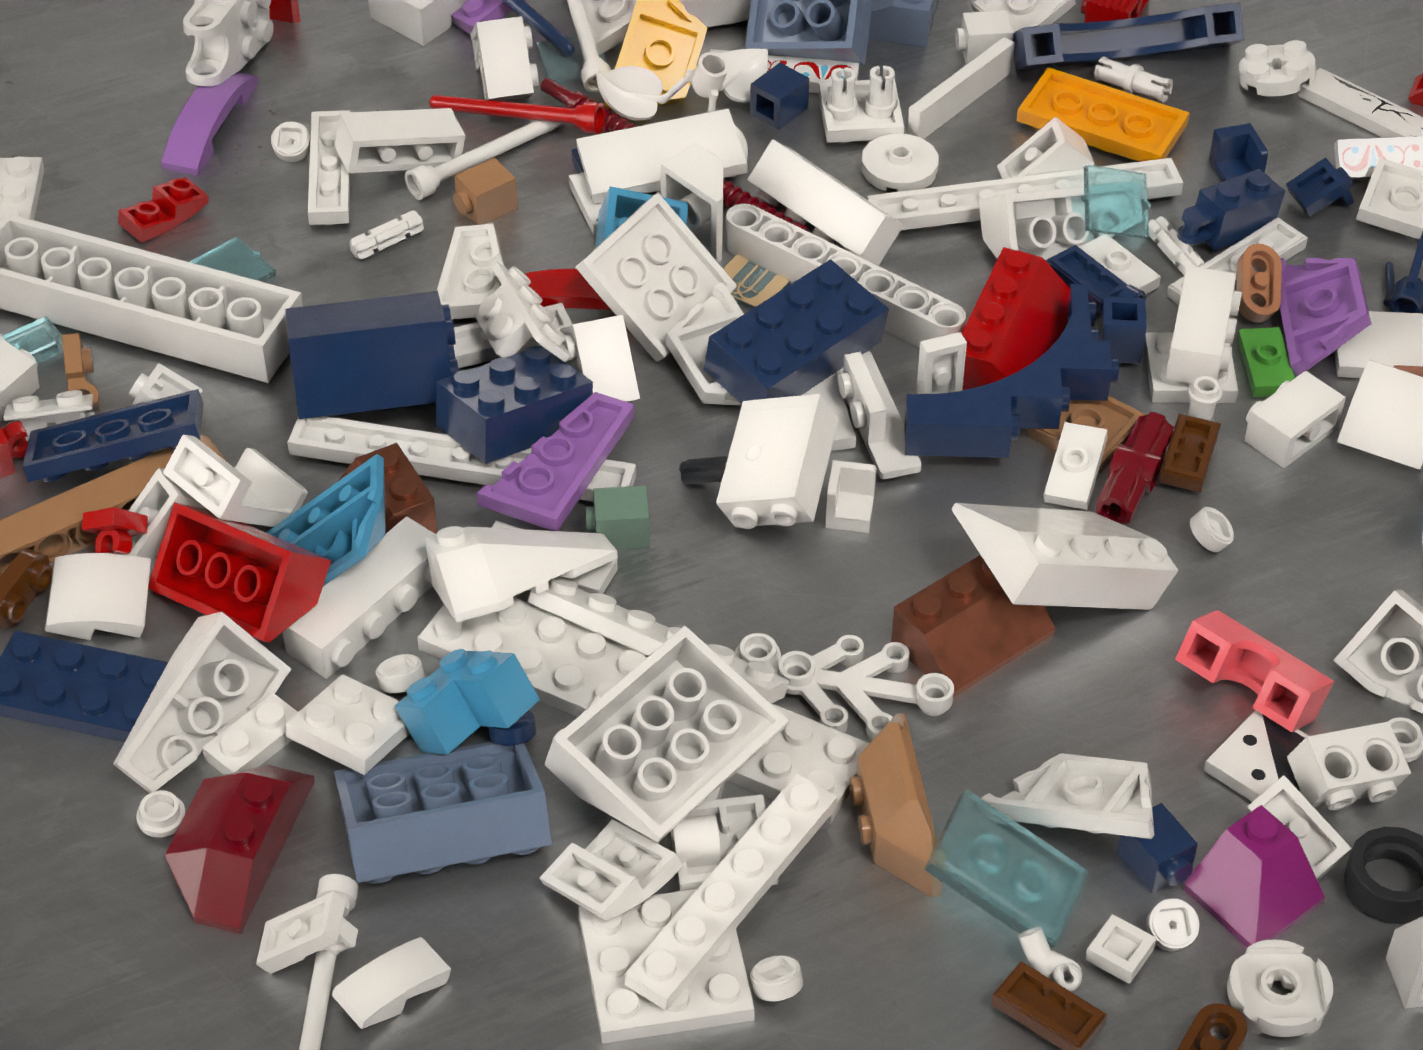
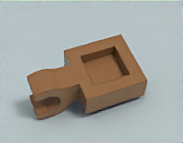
(77, 364)

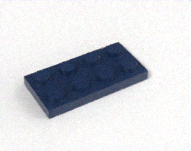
(112, 436)
(75, 685)

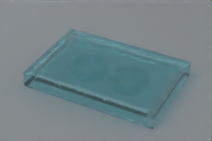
(1006, 869)

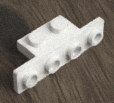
(516, 315)
(875, 415)

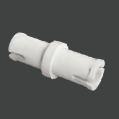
(1133, 79)

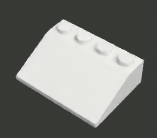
(1067, 557)
(664, 737)

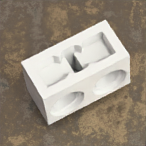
(1349, 766)

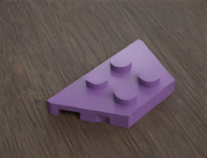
(1321, 308)

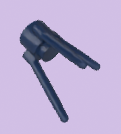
(1407, 293)

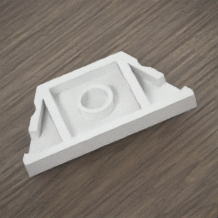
(690, 338)
(1083, 795)

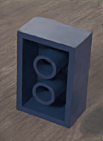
(509, 402)

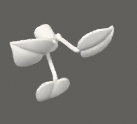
(636, 90)

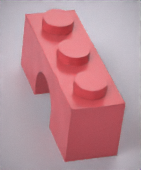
(1227, 650)

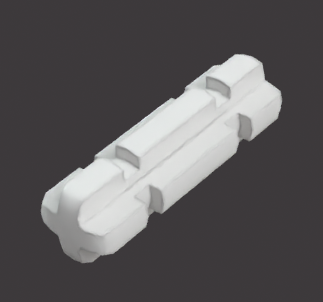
(386, 235)
(1178, 252)

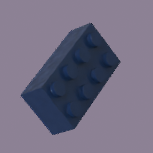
(796, 336)

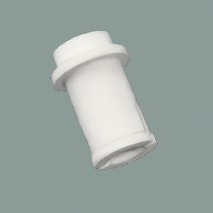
(1204, 396)

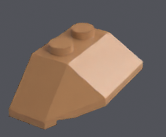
(895, 807)

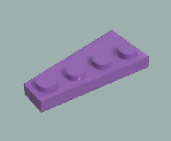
(560, 466)

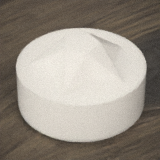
(291, 141)
(1212, 529)
(399, 673)
(1173, 924)
(776, 978)

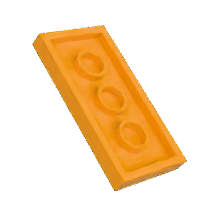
(1104, 116)

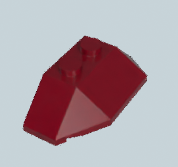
(234, 840)

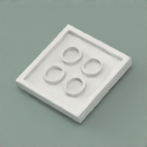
(653, 273)
(611, 946)

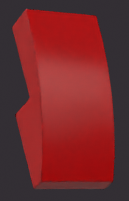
(170, 206)

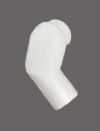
(1048, 962)

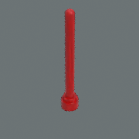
(587, 117)

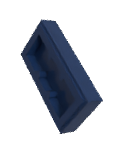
(1078, 267)

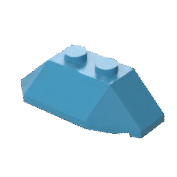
(342, 520)

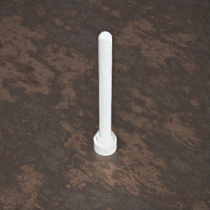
(592, 61)
(425, 179)
(324, 966)

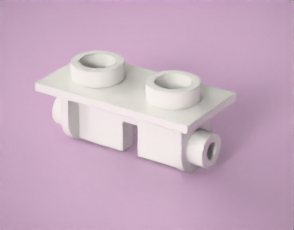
(37, 414)

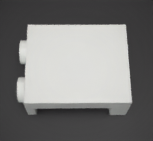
(246, 493)

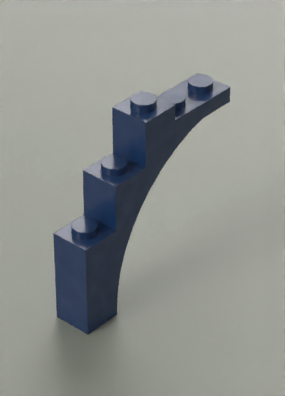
(990, 416)

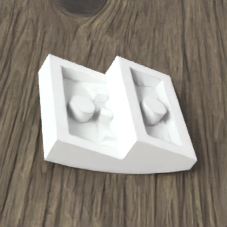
(1386, 415)
(99, 594)
(612, 871)

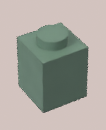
(620, 516)

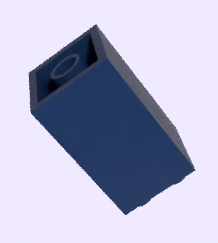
(370, 353)

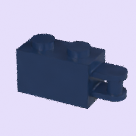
(1231, 210)

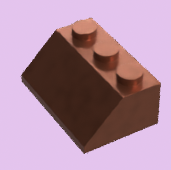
(967, 626)

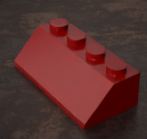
(1014, 318)
(236, 571)

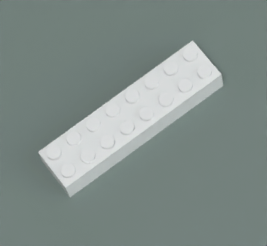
(144, 298)

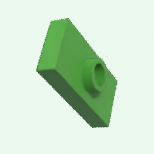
(1264, 359)

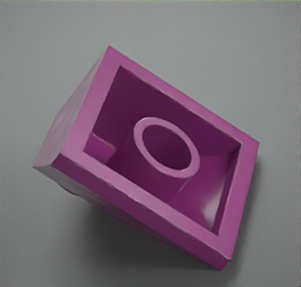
(1256, 879)

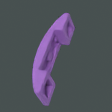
(200, 119)

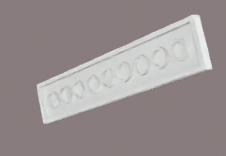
(576, 664)

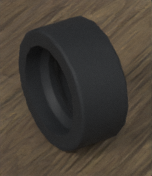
(1367, 894)

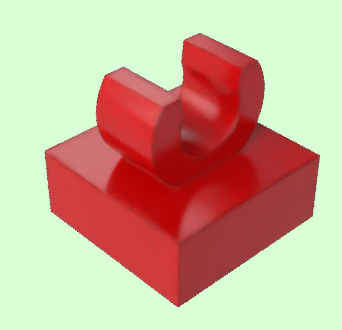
(11, 446)
(114, 528)

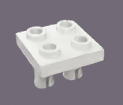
(860, 107)

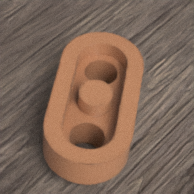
(1260, 286)

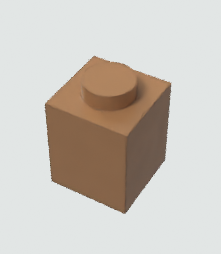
(485, 192)

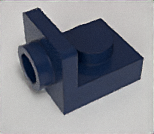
(1320, 187)

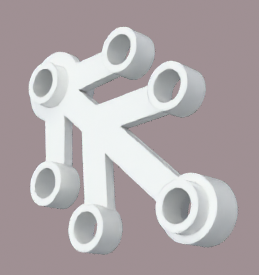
(810, 674)

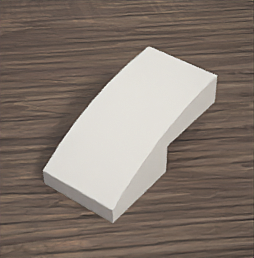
(385, 983)

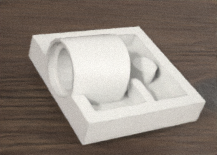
(710, 834)

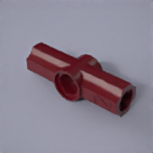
(1134, 468)

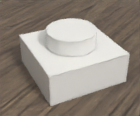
(1120, 948)

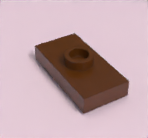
(1189, 452)
(1048, 1009)

